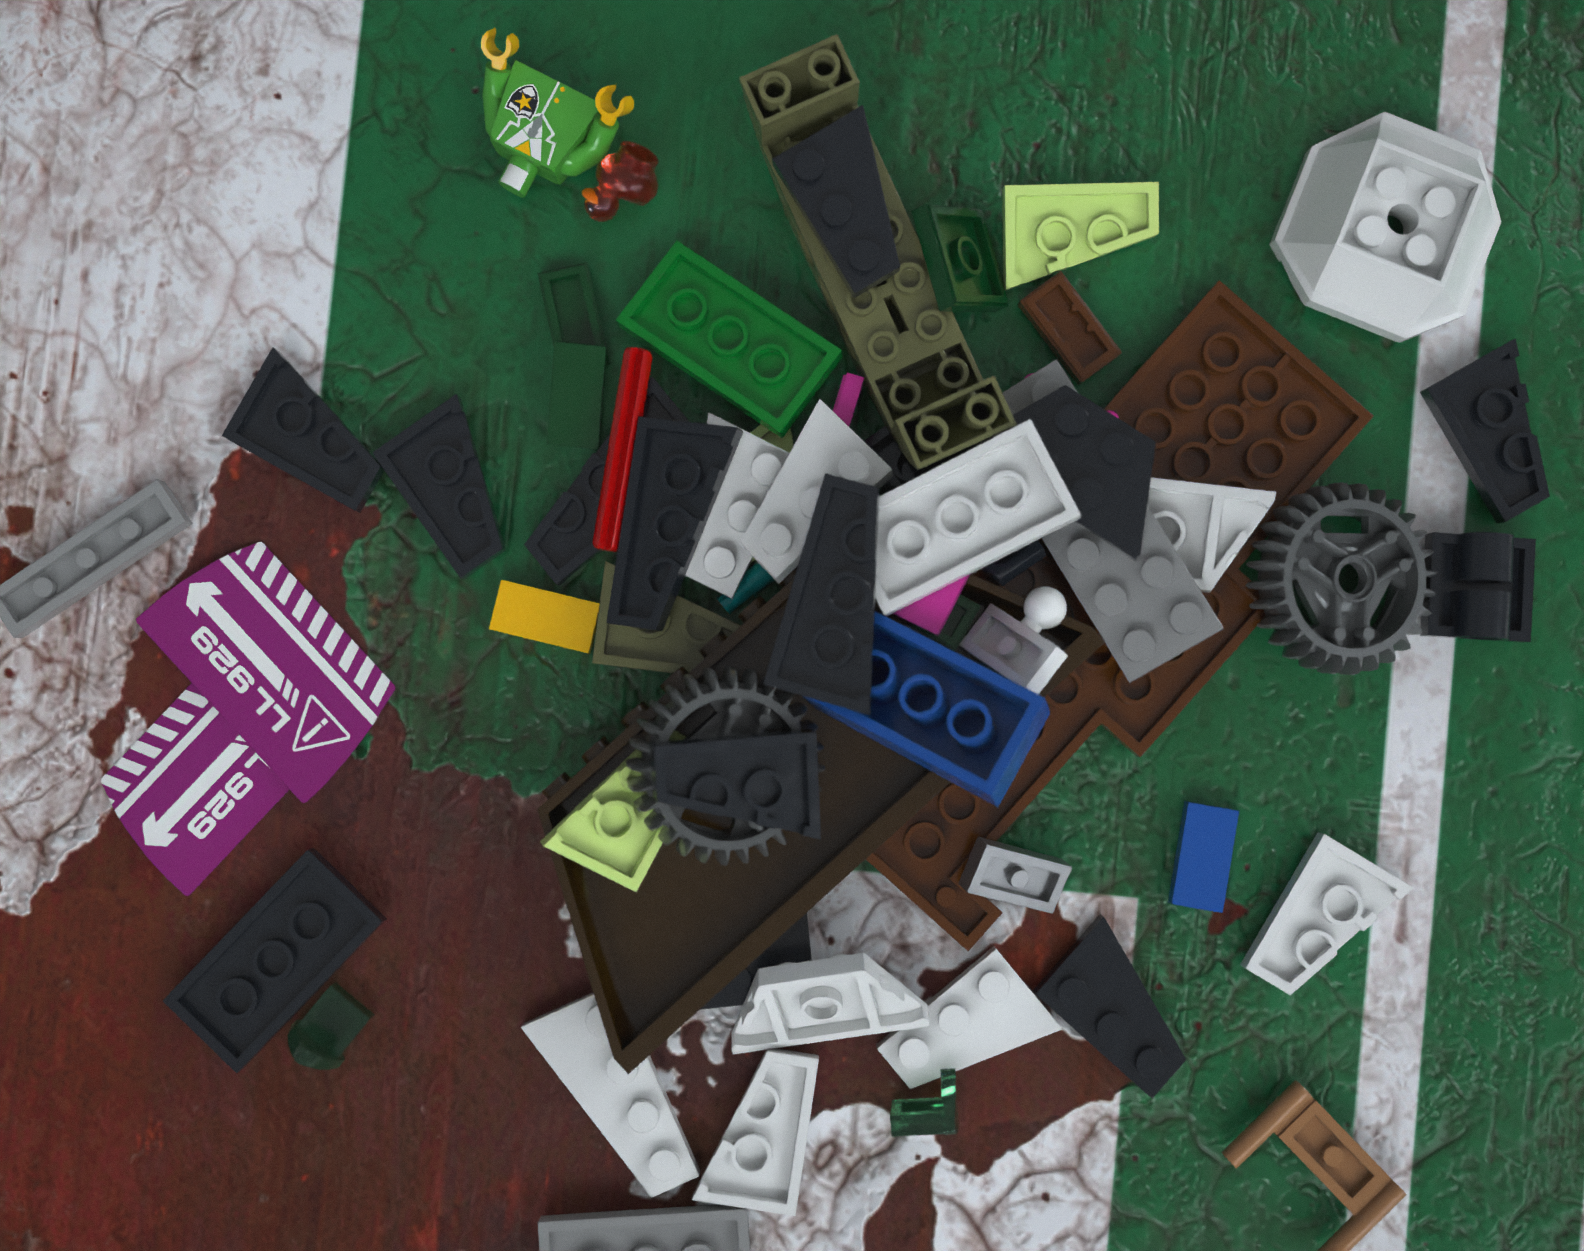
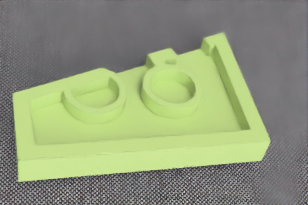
(1072, 223)

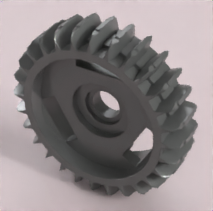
(1311, 560)
(739, 710)

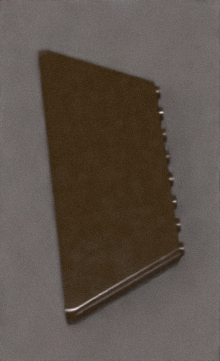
(700, 924)

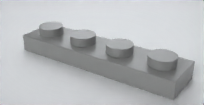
(90, 558)

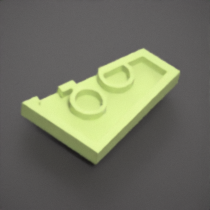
(609, 831)

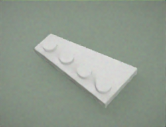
(625, 1107)

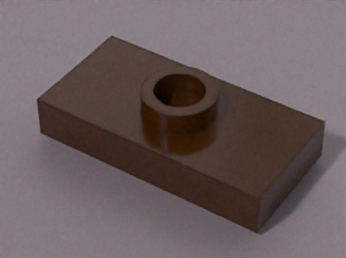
(1069, 328)

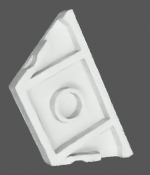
(1207, 523)
(824, 1003)

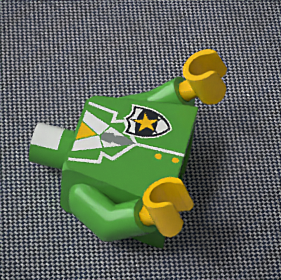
(542, 122)

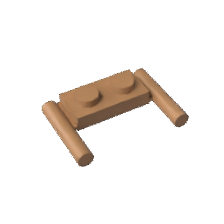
(1329, 1155)

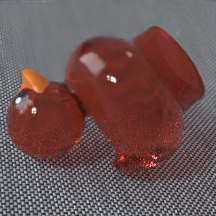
(623, 176)

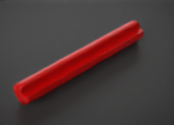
(627, 410)

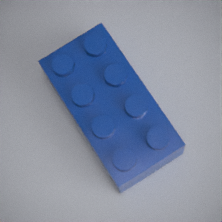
(946, 712)

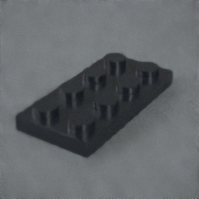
(274, 960)

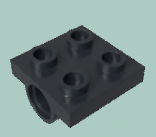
(1480, 586)

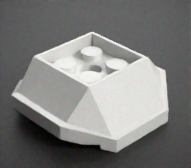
(1349, 258)

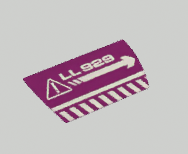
(271, 664)
(190, 790)

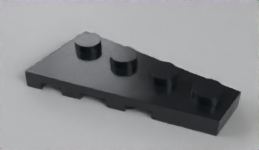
(666, 508)

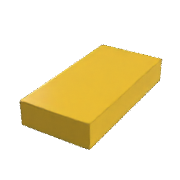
(545, 616)

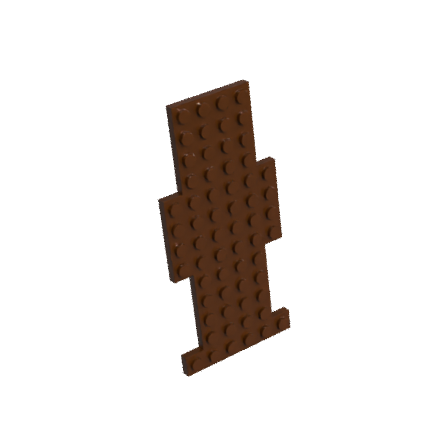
(1225, 410)

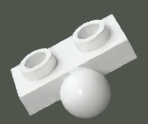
(1016, 647)

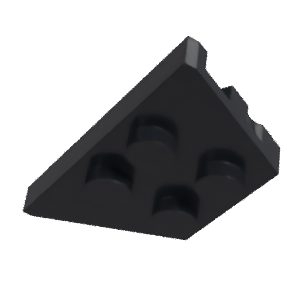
(1100, 463)

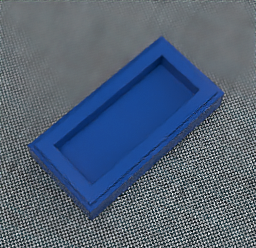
(1203, 857)

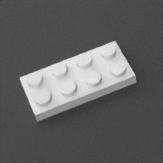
(967, 516)

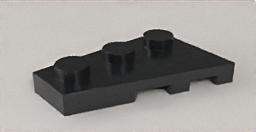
(843, 200)
(1111, 1008)

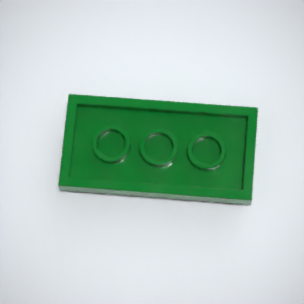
(729, 338)

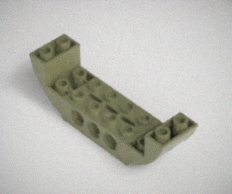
(894, 333)

